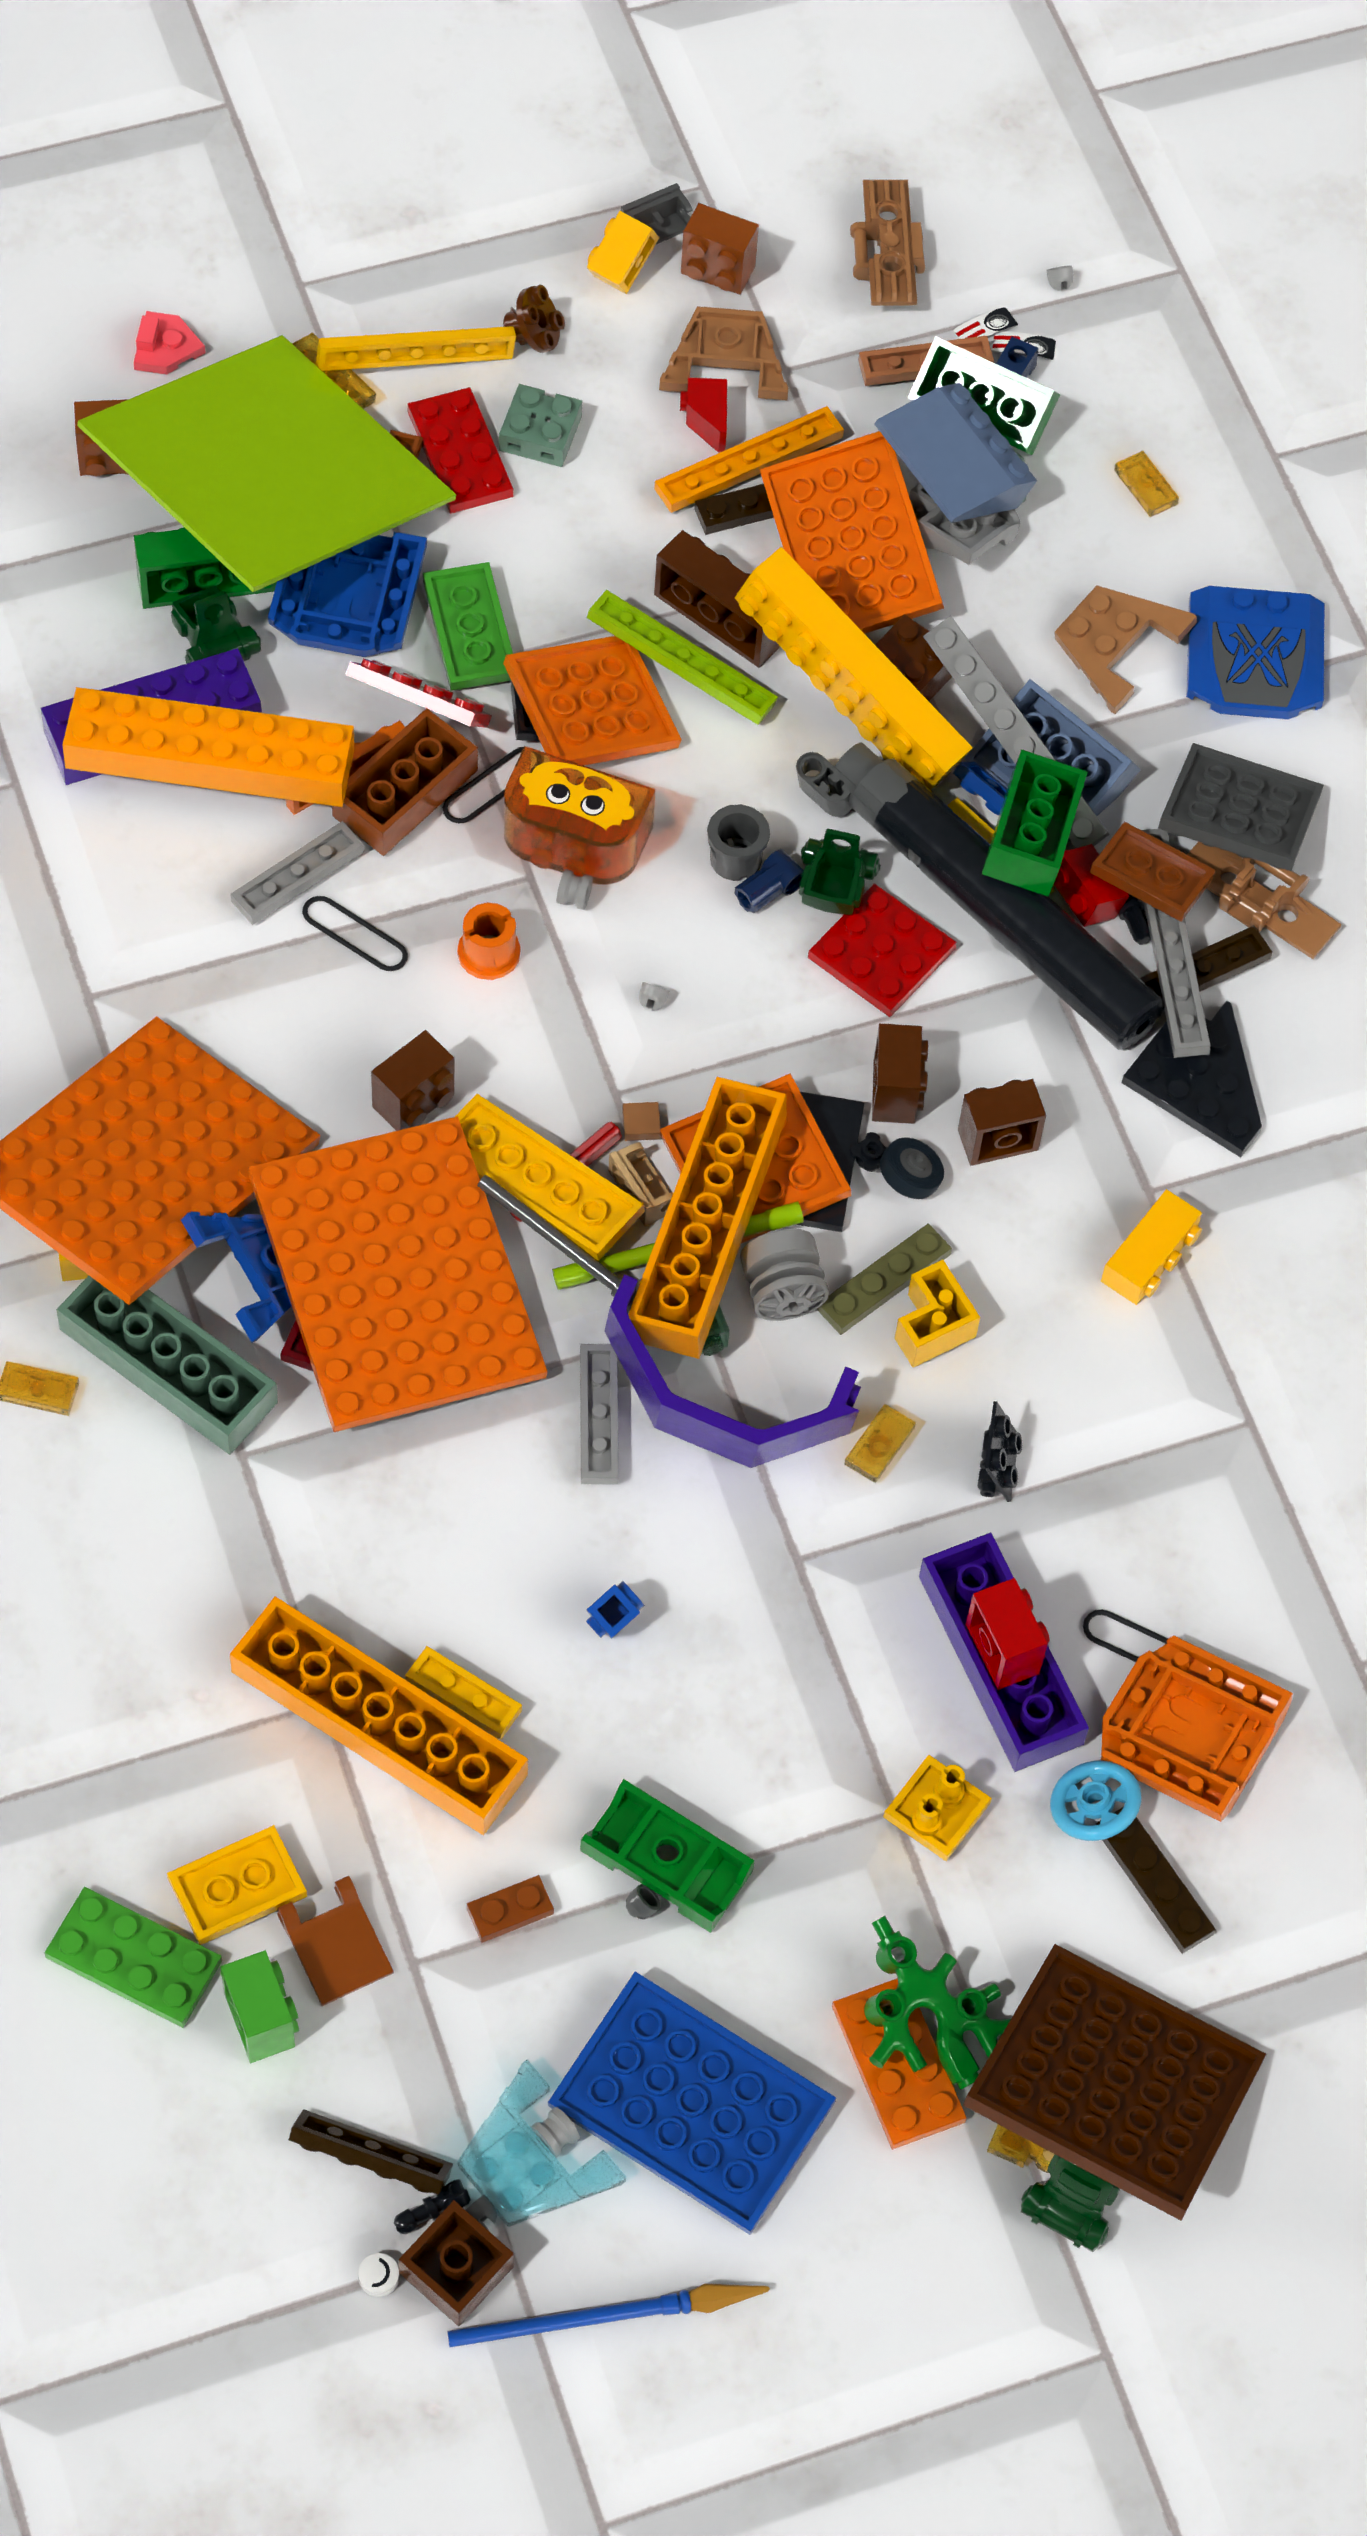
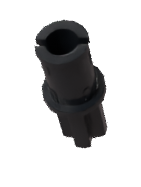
(1135, 919)

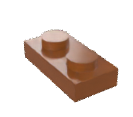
(510, 1908)

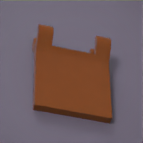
(337, 1946)

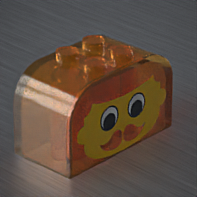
(576, 817)

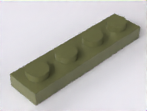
(883, 1279)

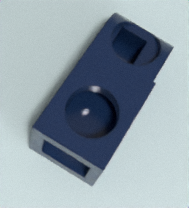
(1016, 362)

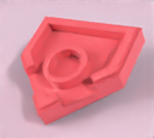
(165, 343)

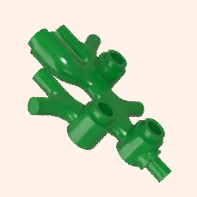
(928, 1989)

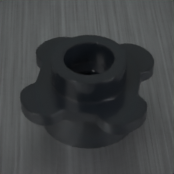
(864, 1159)

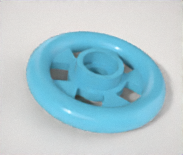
(1110, 1824)

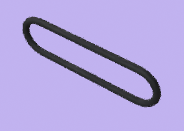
(472, 783)
(347, 944)
(1124, 1621)

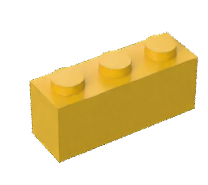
(1152, 1248)

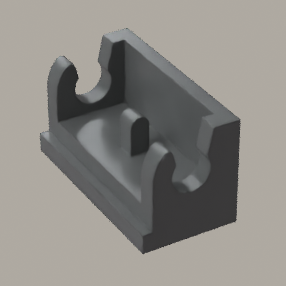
(662, 211)

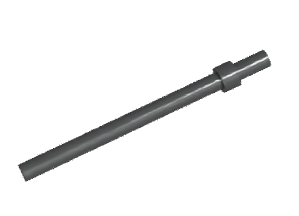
(550, 1234)

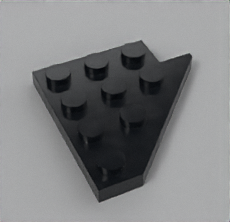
(1202, 1090)

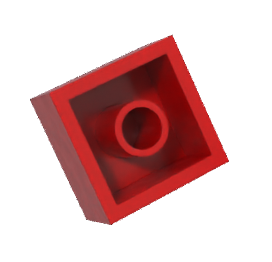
(1007, 1633)

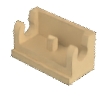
(640, 1180)

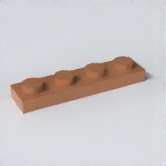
(905, 362)

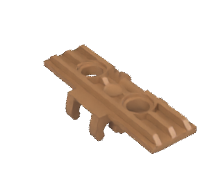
(900, 243)
(1259, 907)

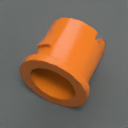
(485, 956)

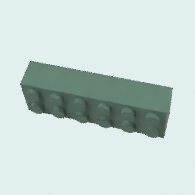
(171, 1361)

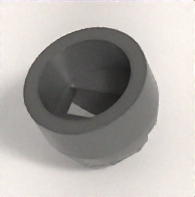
(642, 1902)
(482, 2209)

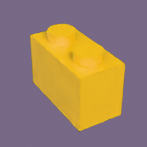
(622, 251)

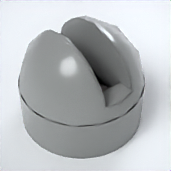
(1060, 274)
(653, 993)

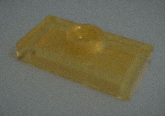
(1146, 483)
(880, 1443)

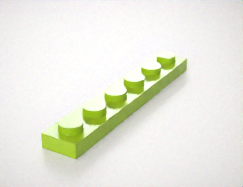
(682, 657)

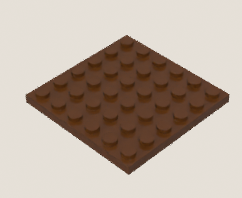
(1115, 2081)

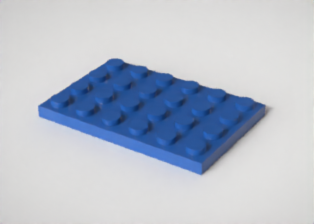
(692, 2102)

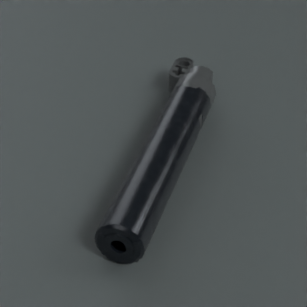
(954, 858)

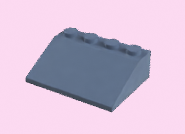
(957, 454)
(1068, 741)

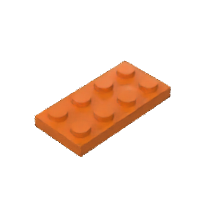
(905, 2101)

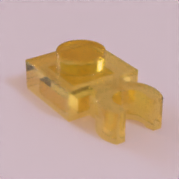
(1016, 2149)

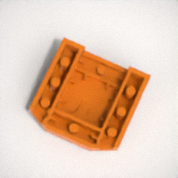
(1192, 1725)

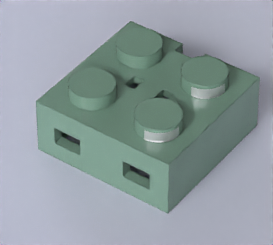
(537, 434)

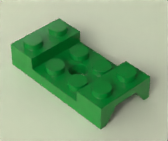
(701, 1877)

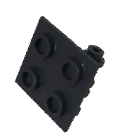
(999, 1453)

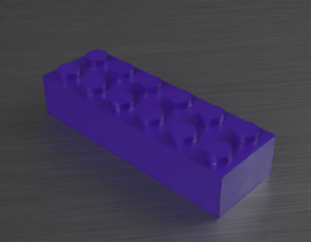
(211, 681)
(1029, 1717)

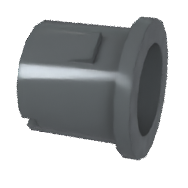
(748, 830)

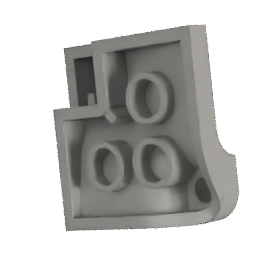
(964, 538)

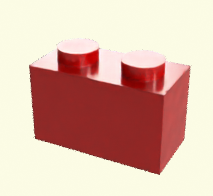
(1085, 893)

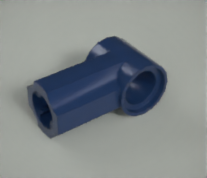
(777, 876)

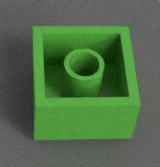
(258, 2005)

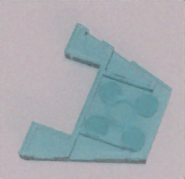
(518, 2169)

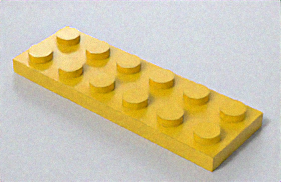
(547, 1178)

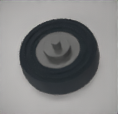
(912, 1168)

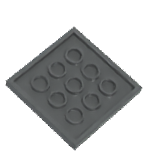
(1241, 807)

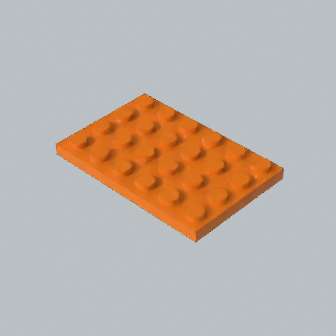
(855, 530)

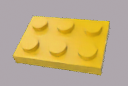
(236, 1885)

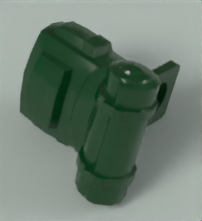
(212, 626)
(836, 872)
(1071, 2203)

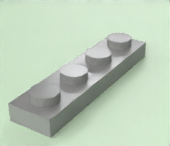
(297, 872)
(599, 1414)

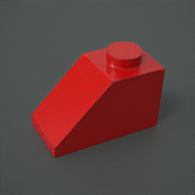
(706, 410)

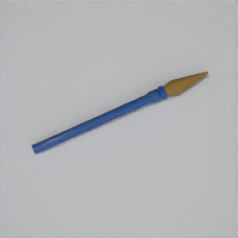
(704, 2299)

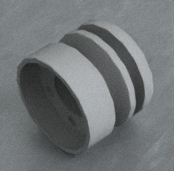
(784, 1274)

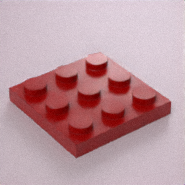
(882, 950)

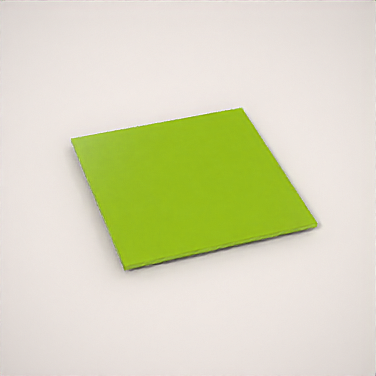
(266, 462)

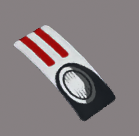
(986, 324)
(1045, 345)

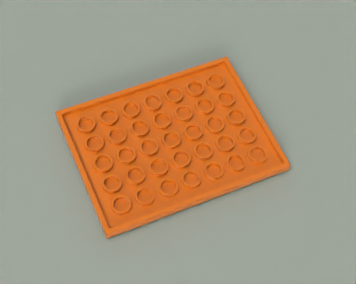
(136, 1150)
(396, 1273)

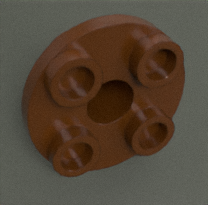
(535, 319)

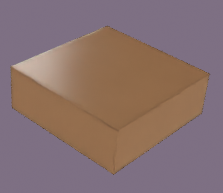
(641, 1121)

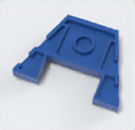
(256, 1256)

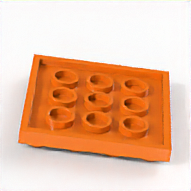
(592, 701)
(801, 1163)

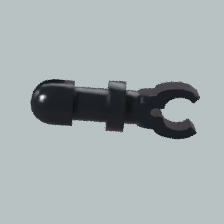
(410, 2219)

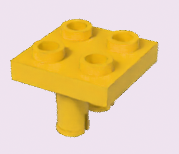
(937, 1807)

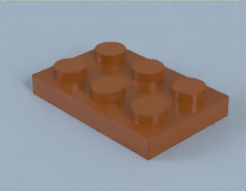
(1152, 871)

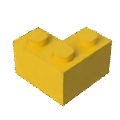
(942, 1315)

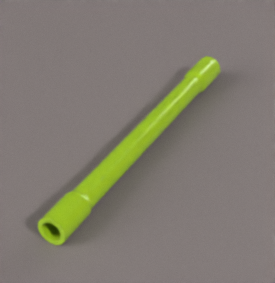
(769, 1220)

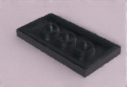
(840, 1125)

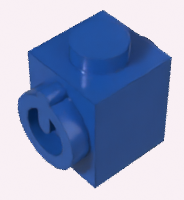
(614, 1610)

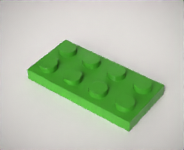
(468, 625)
(133, 1957)

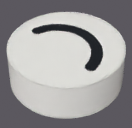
(378, 2274)

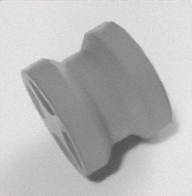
(574, 889)
(556, 2131)

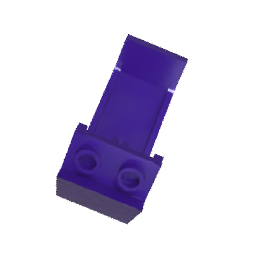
(709, 1428)

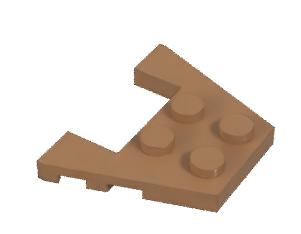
(726, 341)
(1106, 628)

